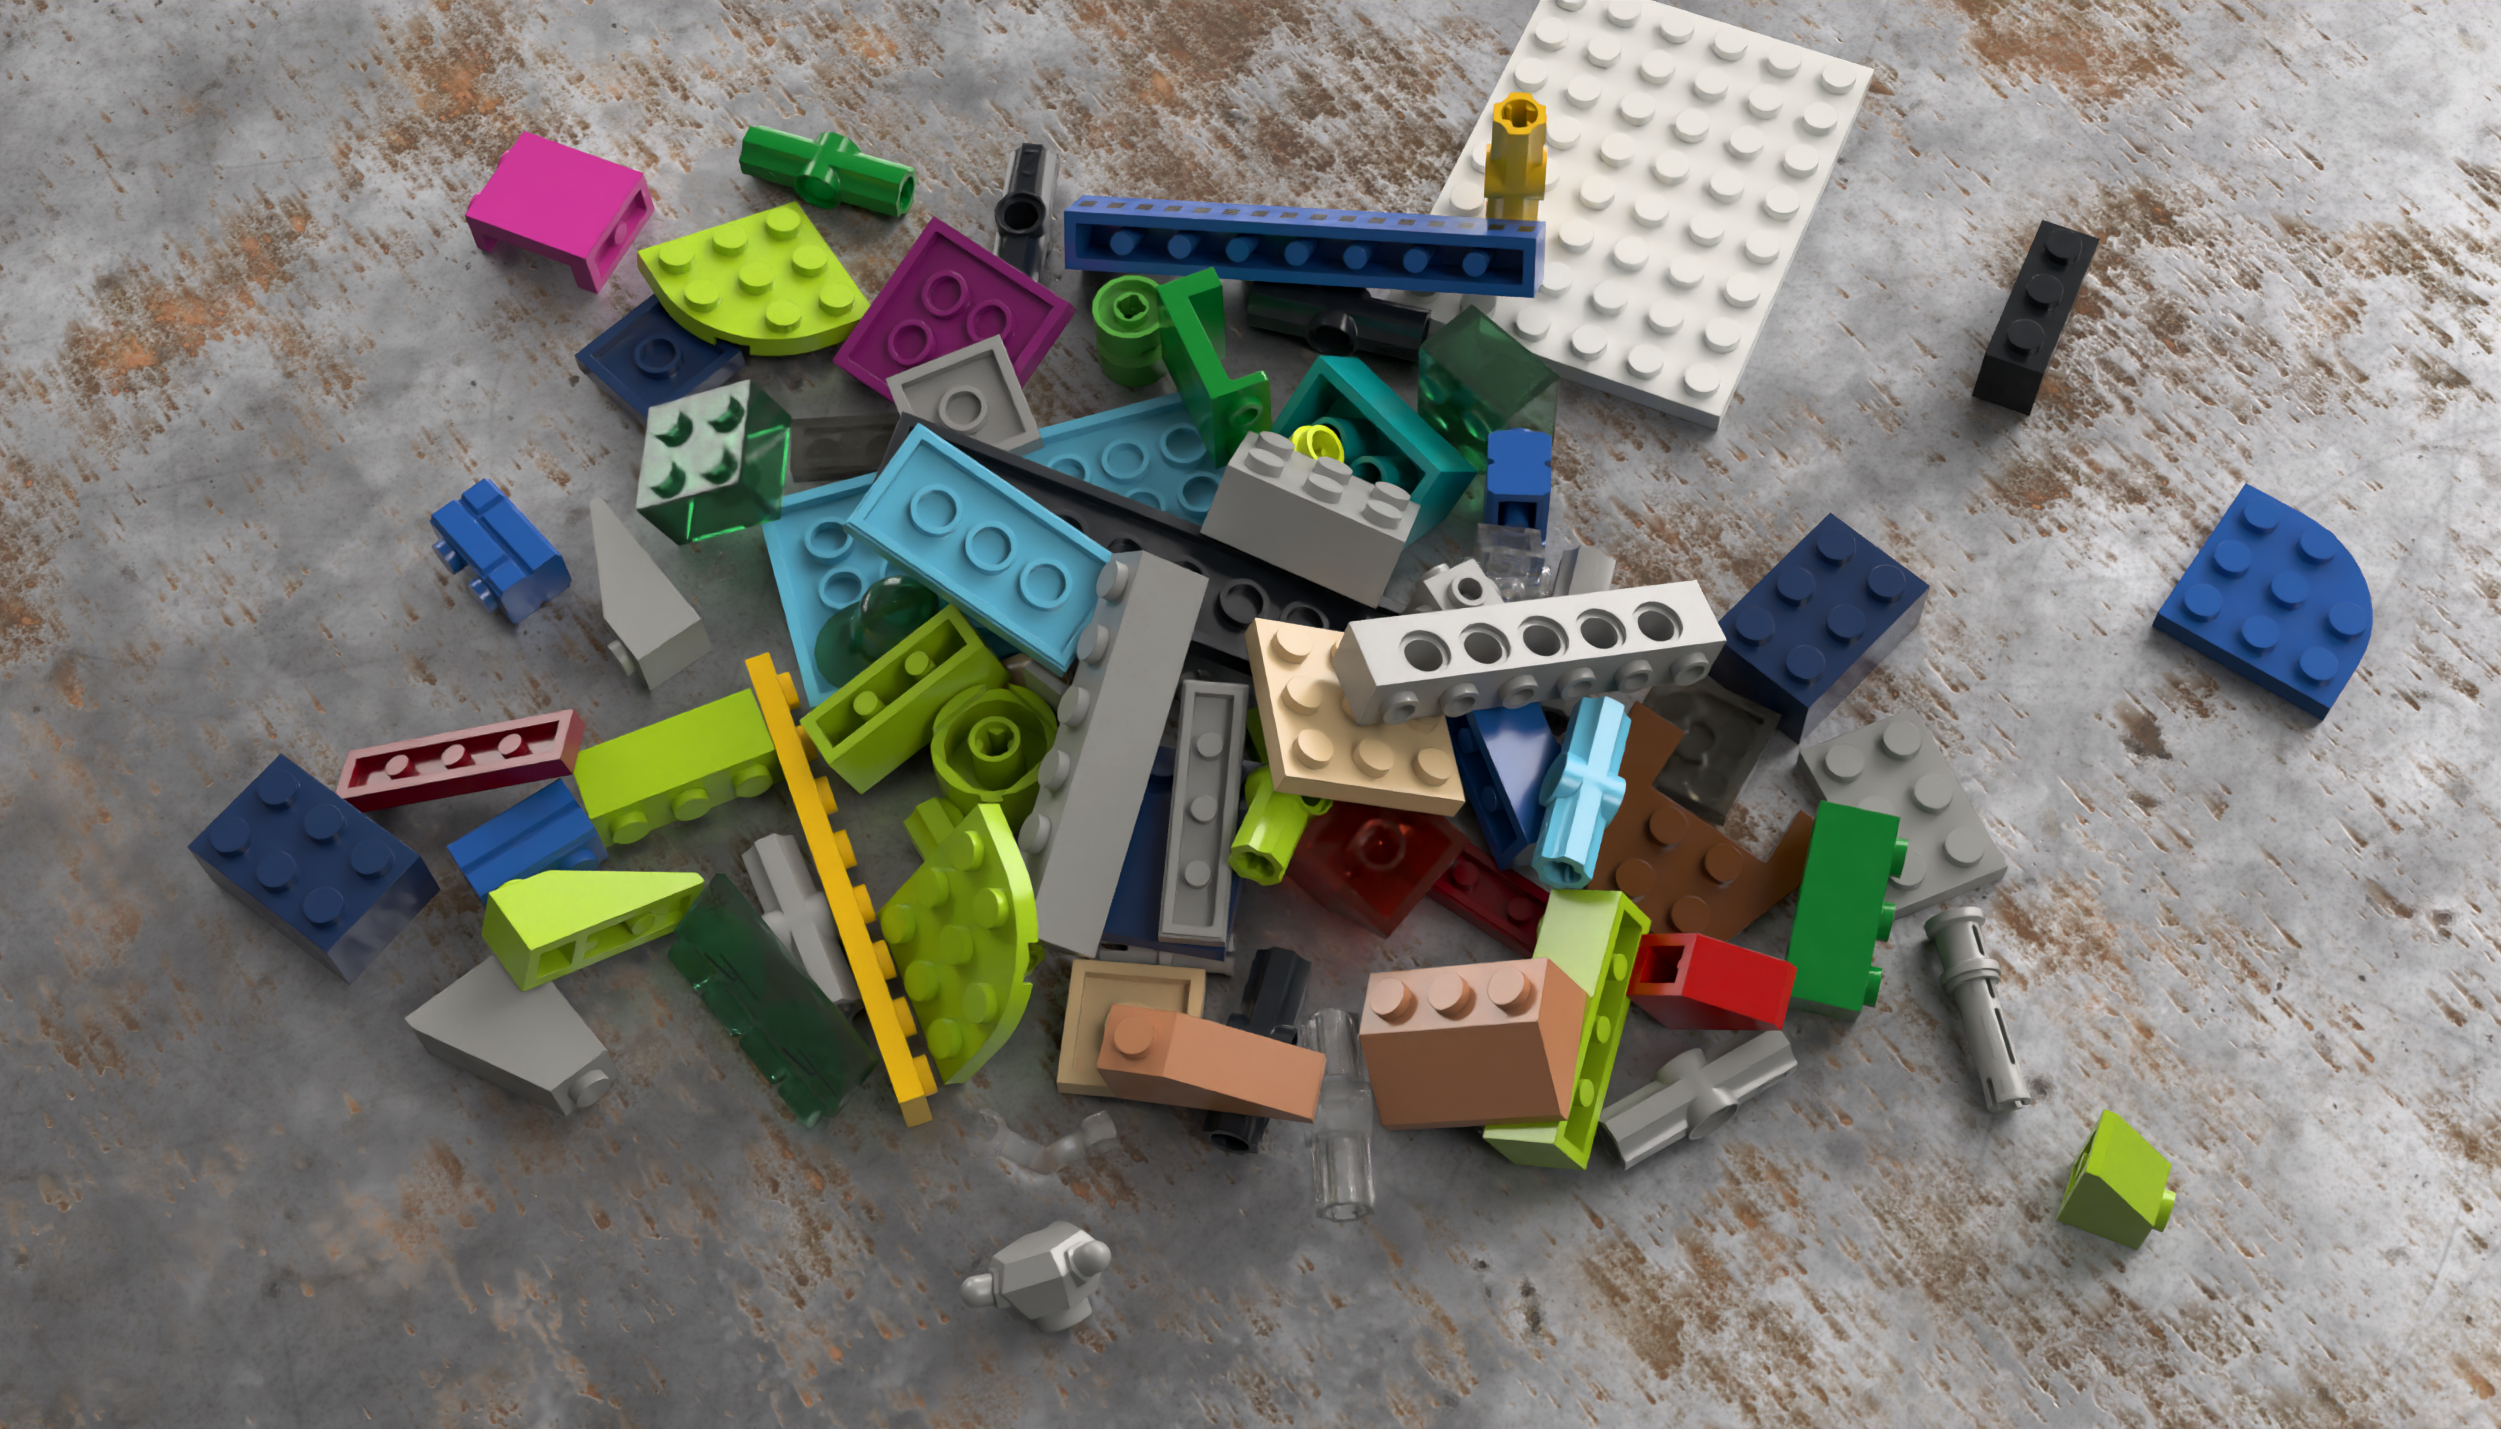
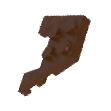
(1676, 863)

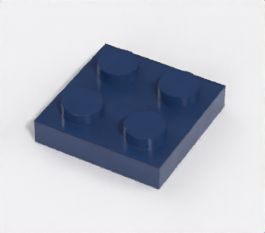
(655, 360)

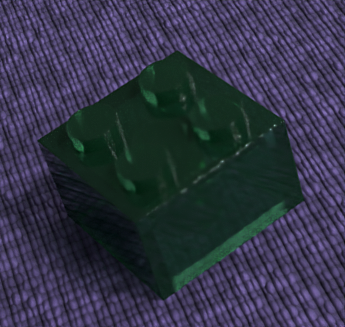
(1482, 382)
(714, 463)

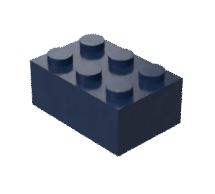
(1817, 626)
(315, 868)

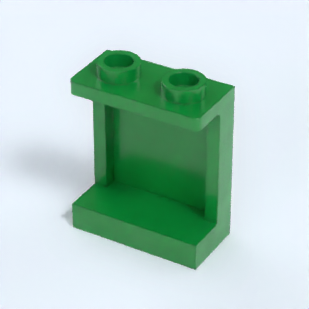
(1192, 350)

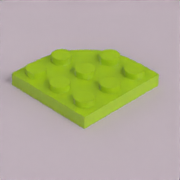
(757, 284)
(964, 942)

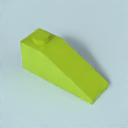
(581, 917)

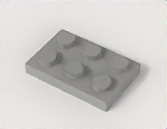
(1902, 773)

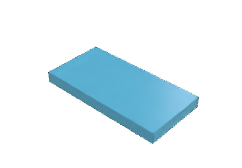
(983, 547)

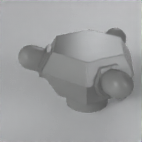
(1043, 1276)

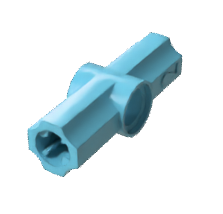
(1581, 793)

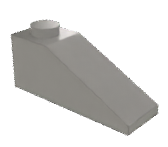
(645, 613)

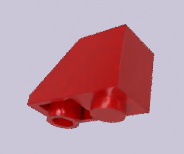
(1709, 984)

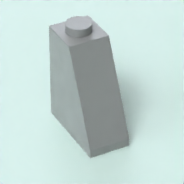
(516, 1038)

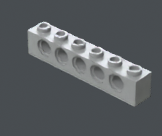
(1526, 652)

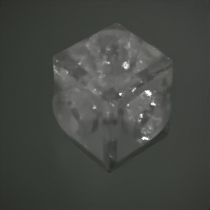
(1513, 561)

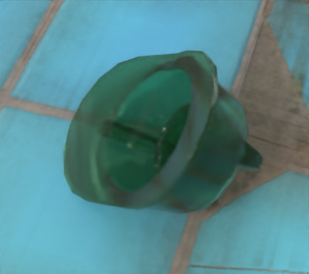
(873, 626)

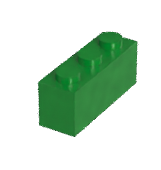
(1843, 910)

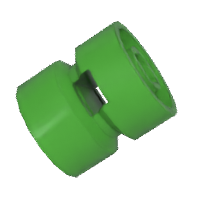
(1128, 331)

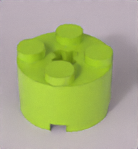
(992, 748)

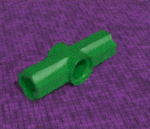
(828, 170)

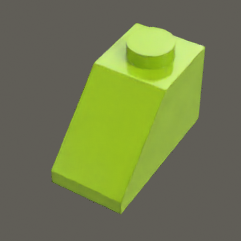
(2117, 1185)

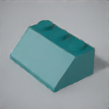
(1379, 436)

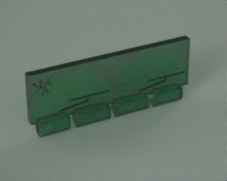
(767, 988)

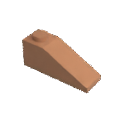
(1207, 1066)

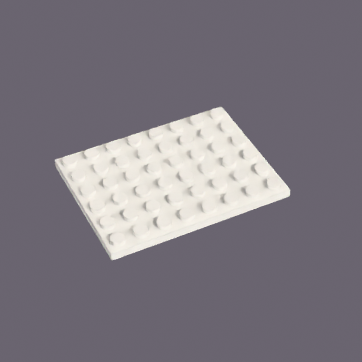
(1668, 196)

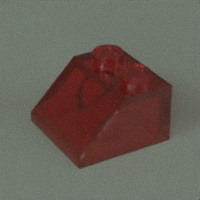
(1373, 861)

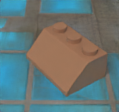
(1472, 1044)

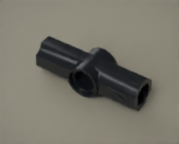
(1027, 205)
(1339, 318)
(1271, 1010)

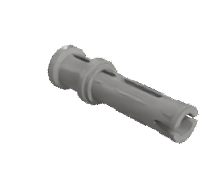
(1972, 981)

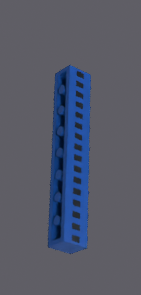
(1306, 245)

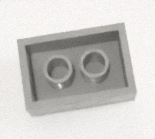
(1311, 517)

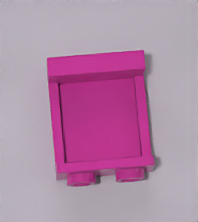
(562, 207)

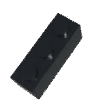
(2035, 317)

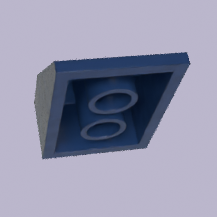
(1138, 894)

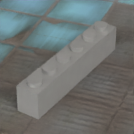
(1106, 745)

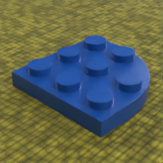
(2274, 603)

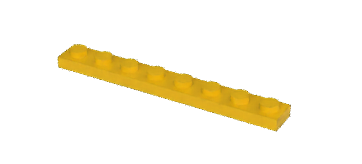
(849, 905)

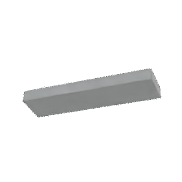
(1203, 813)

